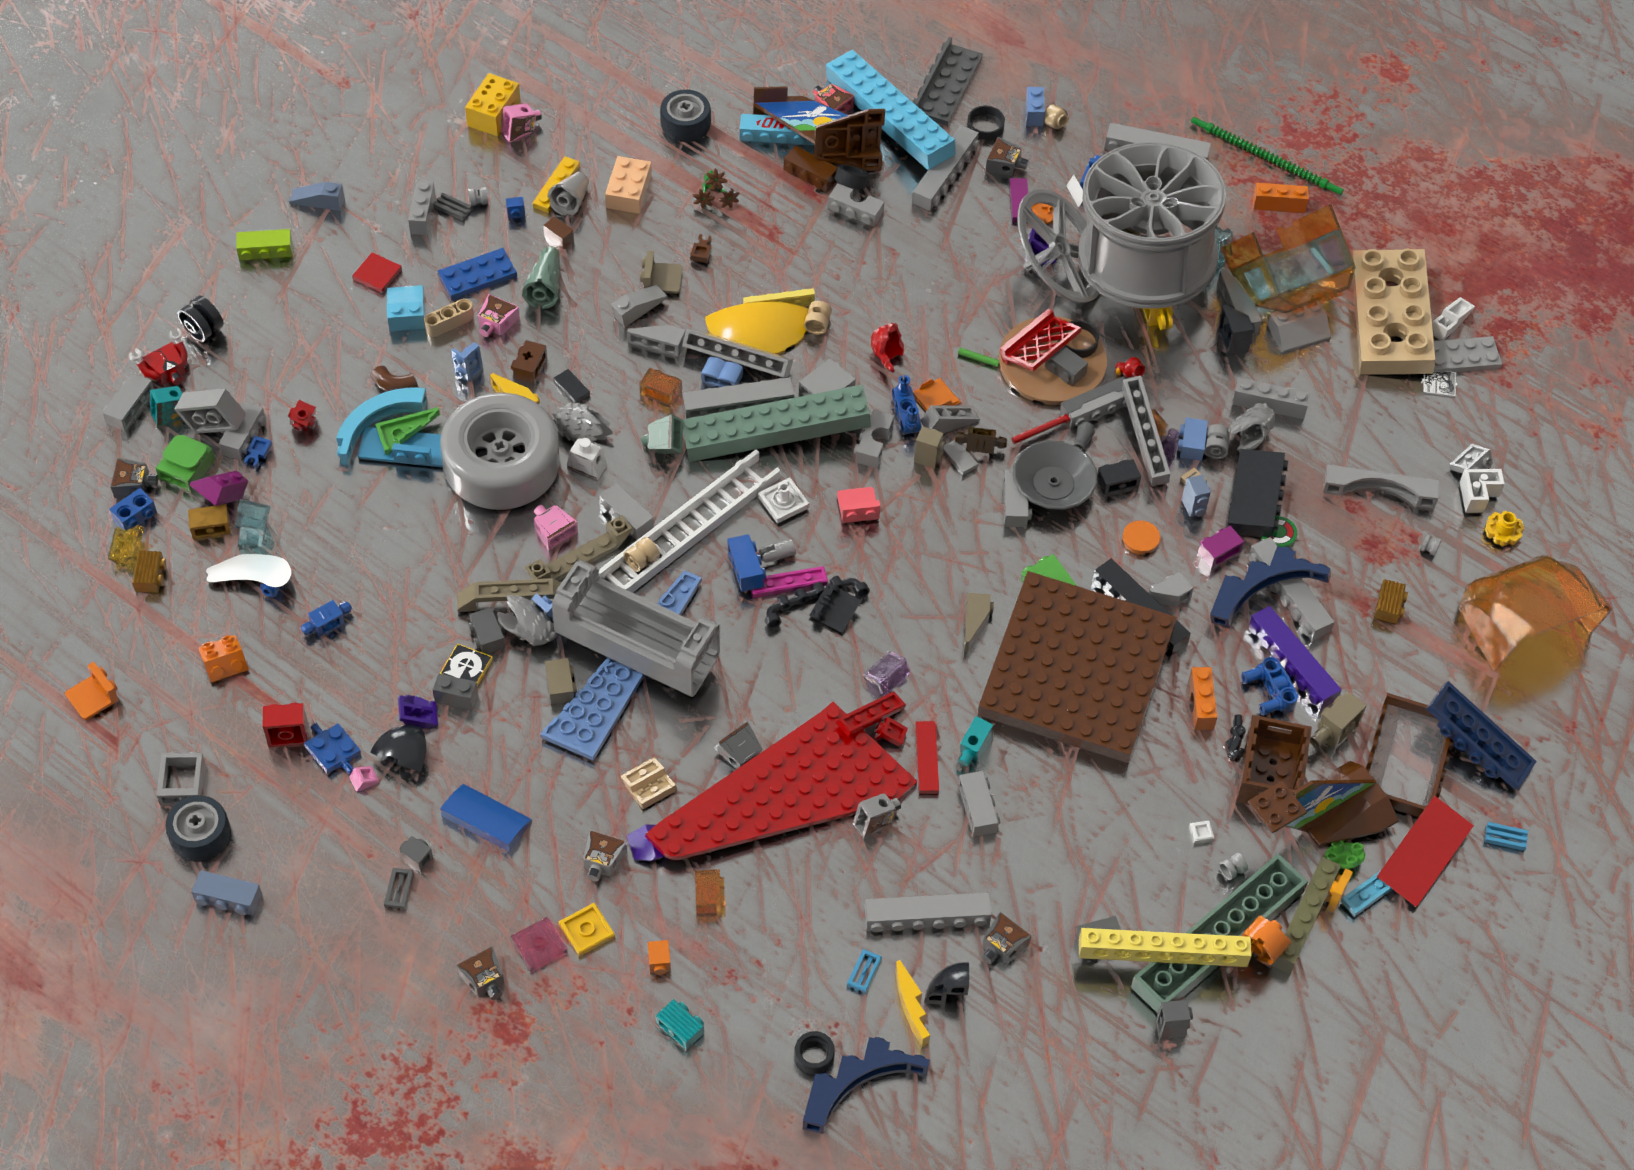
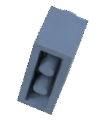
(226, 893)

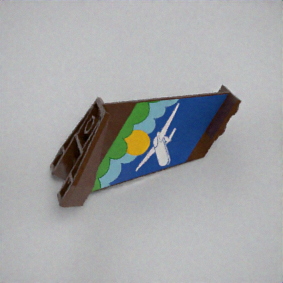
(835, 135)
(1330, 809)

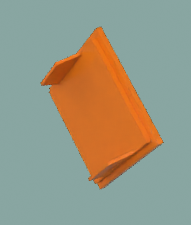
(935, 393)

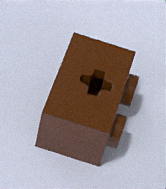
(529, 361)

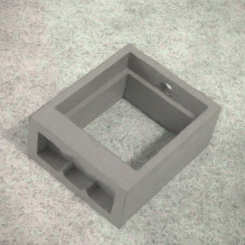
(171, 796)

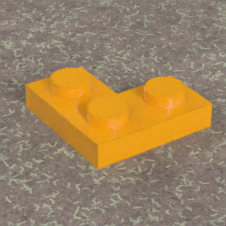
(1337, 890)

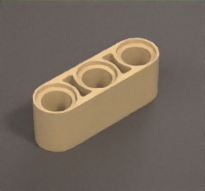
(448, 317)

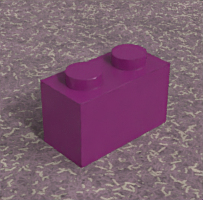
(1220, 546)

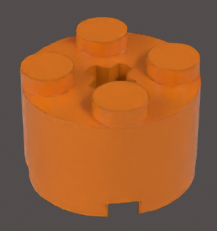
(1267, 939)

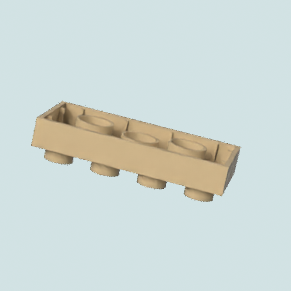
(1393, 311)

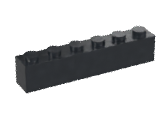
(1121, 585)

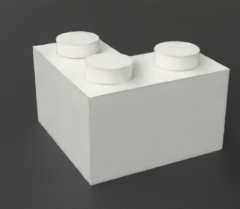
(1478, 486)

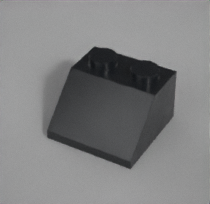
(1235, 330)

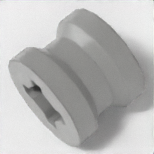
(1430, 544)

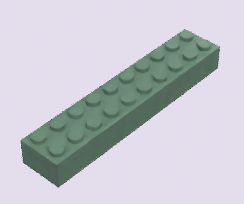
(776, 423)
(1262, 894)

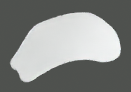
(257, 567)

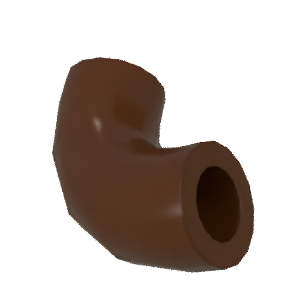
(389, 382)

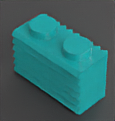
(680, 1023)

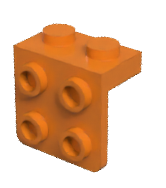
(223, 658)
(93, 693)

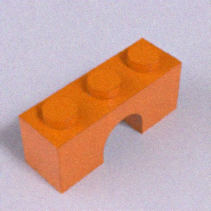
(1204, 698)

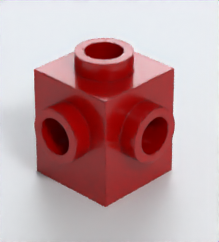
(302, 416)

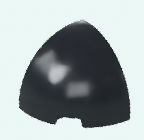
(403, 746)
(950, 980)

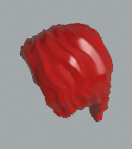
(887, 344)

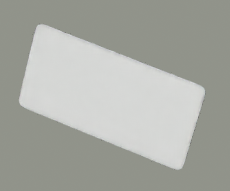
(1075, 190)

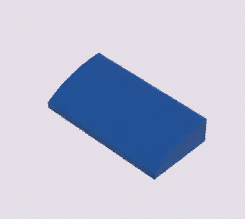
(485, 817)

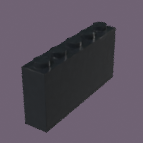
(1258, 493)

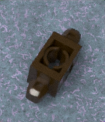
(981, 440)

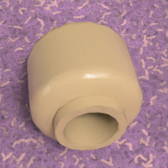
(1055, 117)

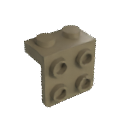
(663, 275)

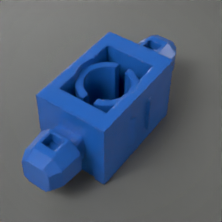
(326, 618)

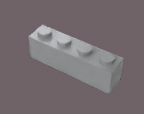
(1237, 297)
(1281, 399)

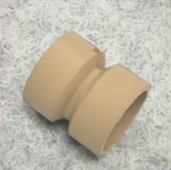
(818, 317)
(641, 553)

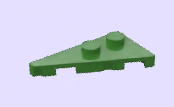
(402, 428)

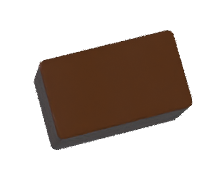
(558, 232)

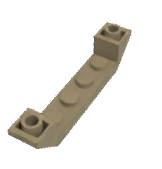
(616, 533)
(498, 590)

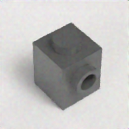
(415, 853)

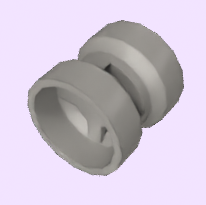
(474, 199)
(1233, 866)

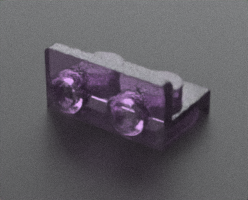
(887, 672)

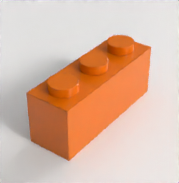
(1280, 197)

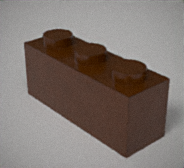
(809, 169)

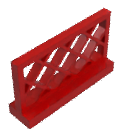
(1032, 335)

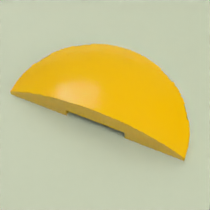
(760, 325)

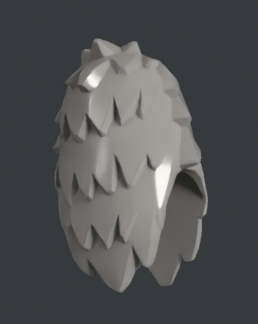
(579, 421)
(1253, 426)
(529, 622)

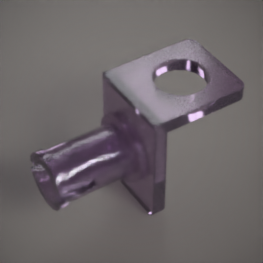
(1170, 444)

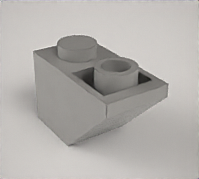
(1172, 590)

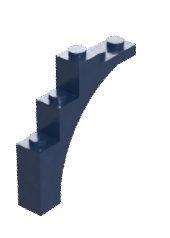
(1284, 566)
(878, 1060)

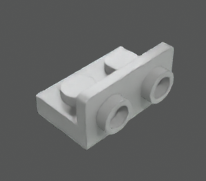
(1472, 458)

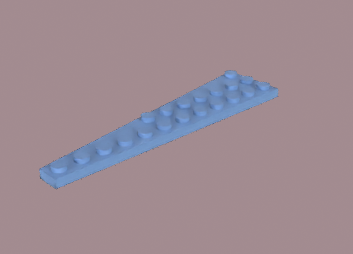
(599, 704)

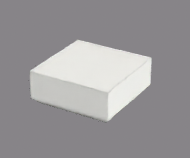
(1201, 832)

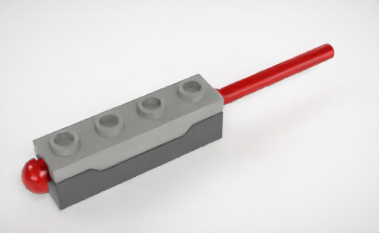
(1083, 408)

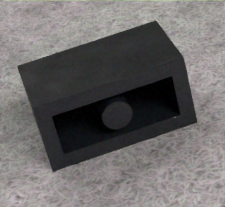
(1118, 477)

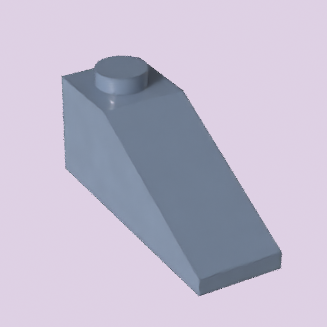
(319, 195)

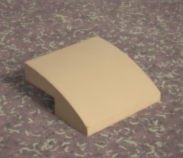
(648, 783)

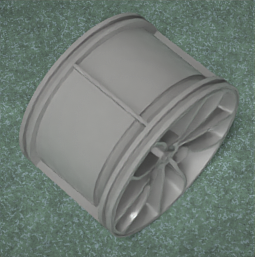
(1153, 192)

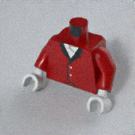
(164, 363)

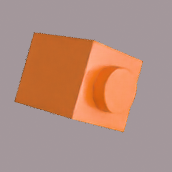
(659, 957)

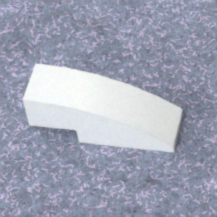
(1451, 318)

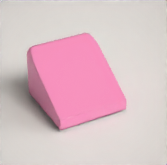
(363, 777)

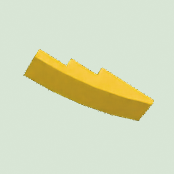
(910, 998)

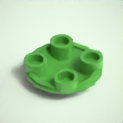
(1346, 854)

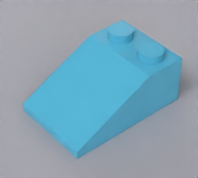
(405, 308)

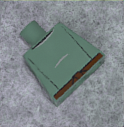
(665, 435)

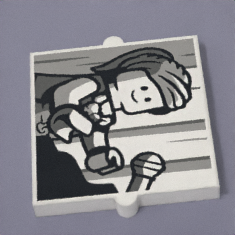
(1440, 383)

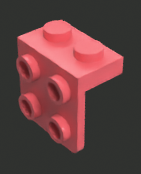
(858, 505)

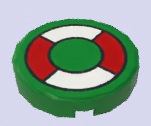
(1286, 533)

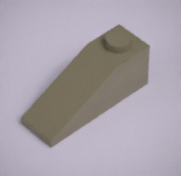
(977, 615)

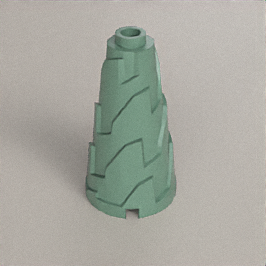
(542, 283)

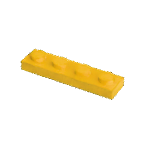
(565, 169)

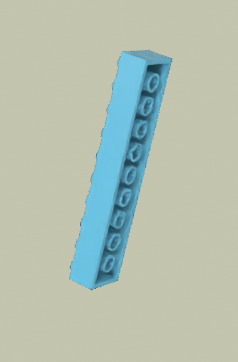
(903, 119)

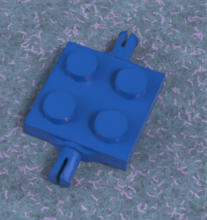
(332, 748)

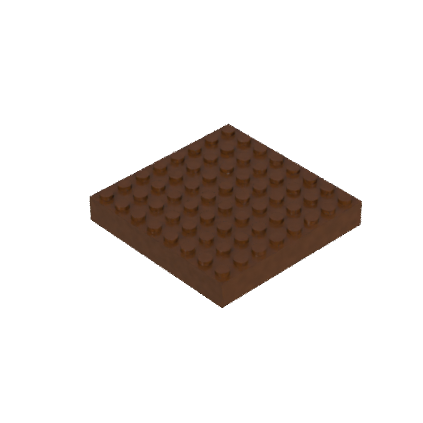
(1077, 666)

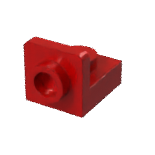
(891, 731)

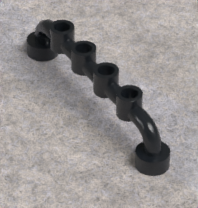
(801, 596)

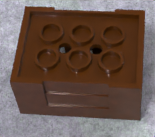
(1267, 743)

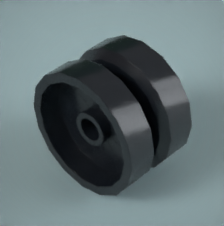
(200, 318)

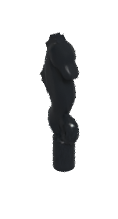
(1234, 743)

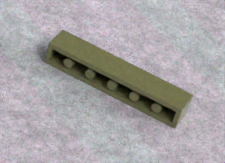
(1307, 913)

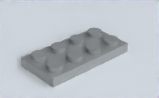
(1466, 355)

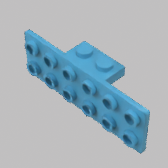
(417, 450)

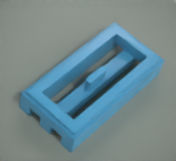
(1507, 833)
(857, 986)

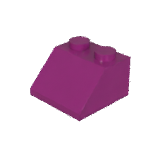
(221, 487)

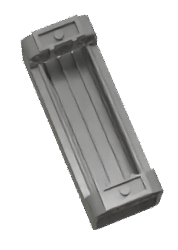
(635, 630)

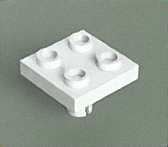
(783, 500)

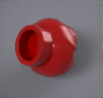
(1131, 368)

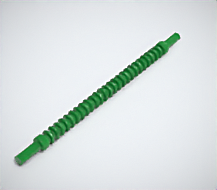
(1323, 183)

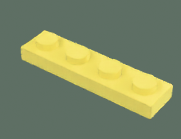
(800, 297)

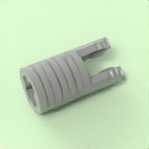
(777, 551)

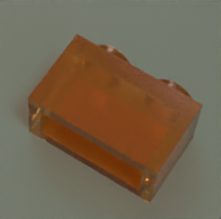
(661, 387)
(708, 892)

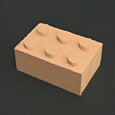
(628, 184)

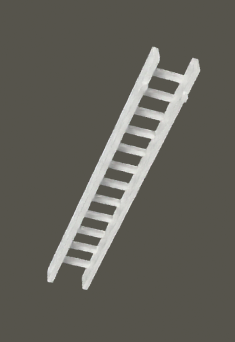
(689, 508)

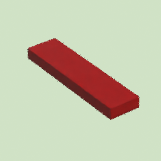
(870, 713)
(927, 757)

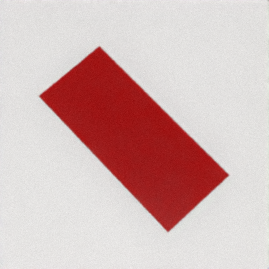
(1425, 851)

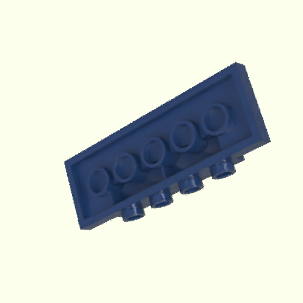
(1480, 737)

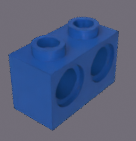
(133, 510)

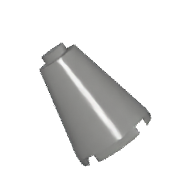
(568, 194)

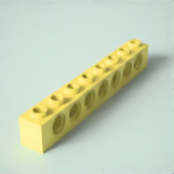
(1164, 947)

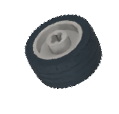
(685, 115)
(197, 828)

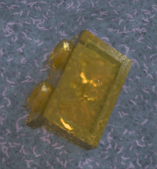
(125, 545)

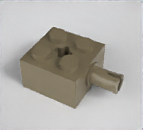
(1338, 721)

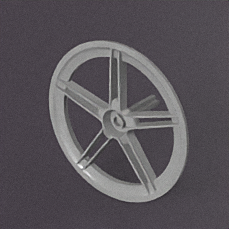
(1057, 242)

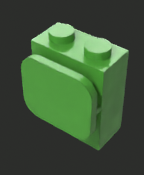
(184, 462)
(1050, 568)

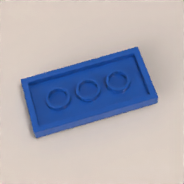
(477, 273)

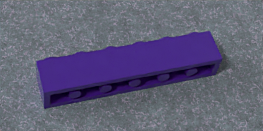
(1294, 658)

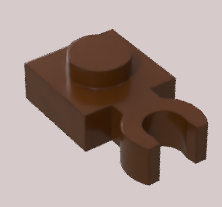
(701, 250)

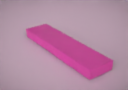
(791, 581)

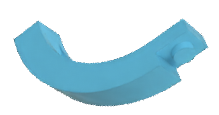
(373, 410)

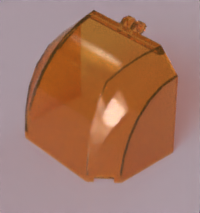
(1529, 602)

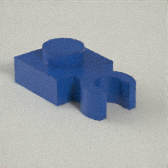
(257, 449)

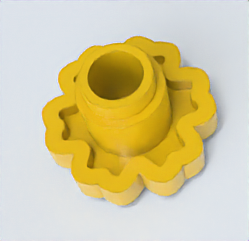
(1504, 528)

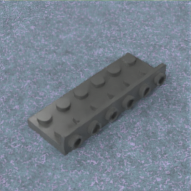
(947, 82)

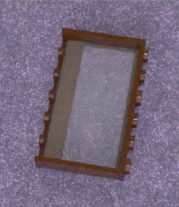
(1408, 754)

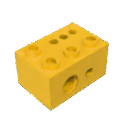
(486, 106)

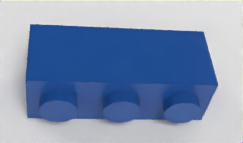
(746, 562)

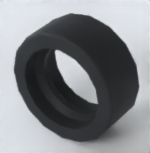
(851, 176)
(814, 1037)

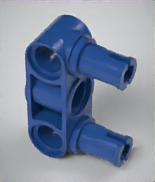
(904, 400)
(1277, 685)

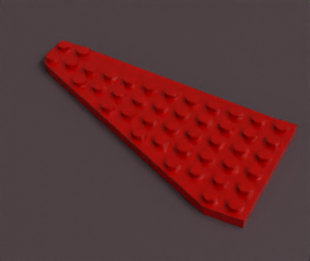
(791, 785)

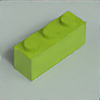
(264, 244)

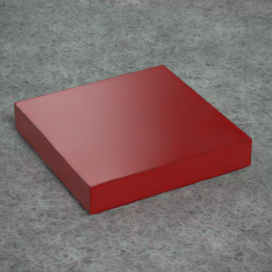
(377, 272)

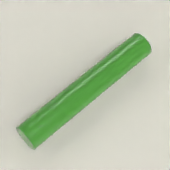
(979, 357)

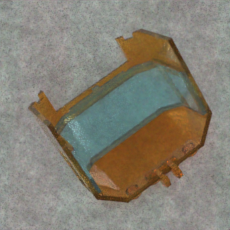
(1306, 270)

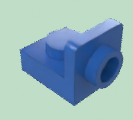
(515, 207)

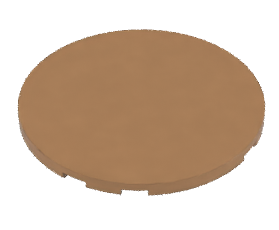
(1045, 385)

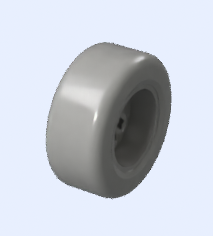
(494, 419)

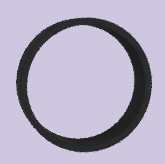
(985, 109)
(1090, 328)

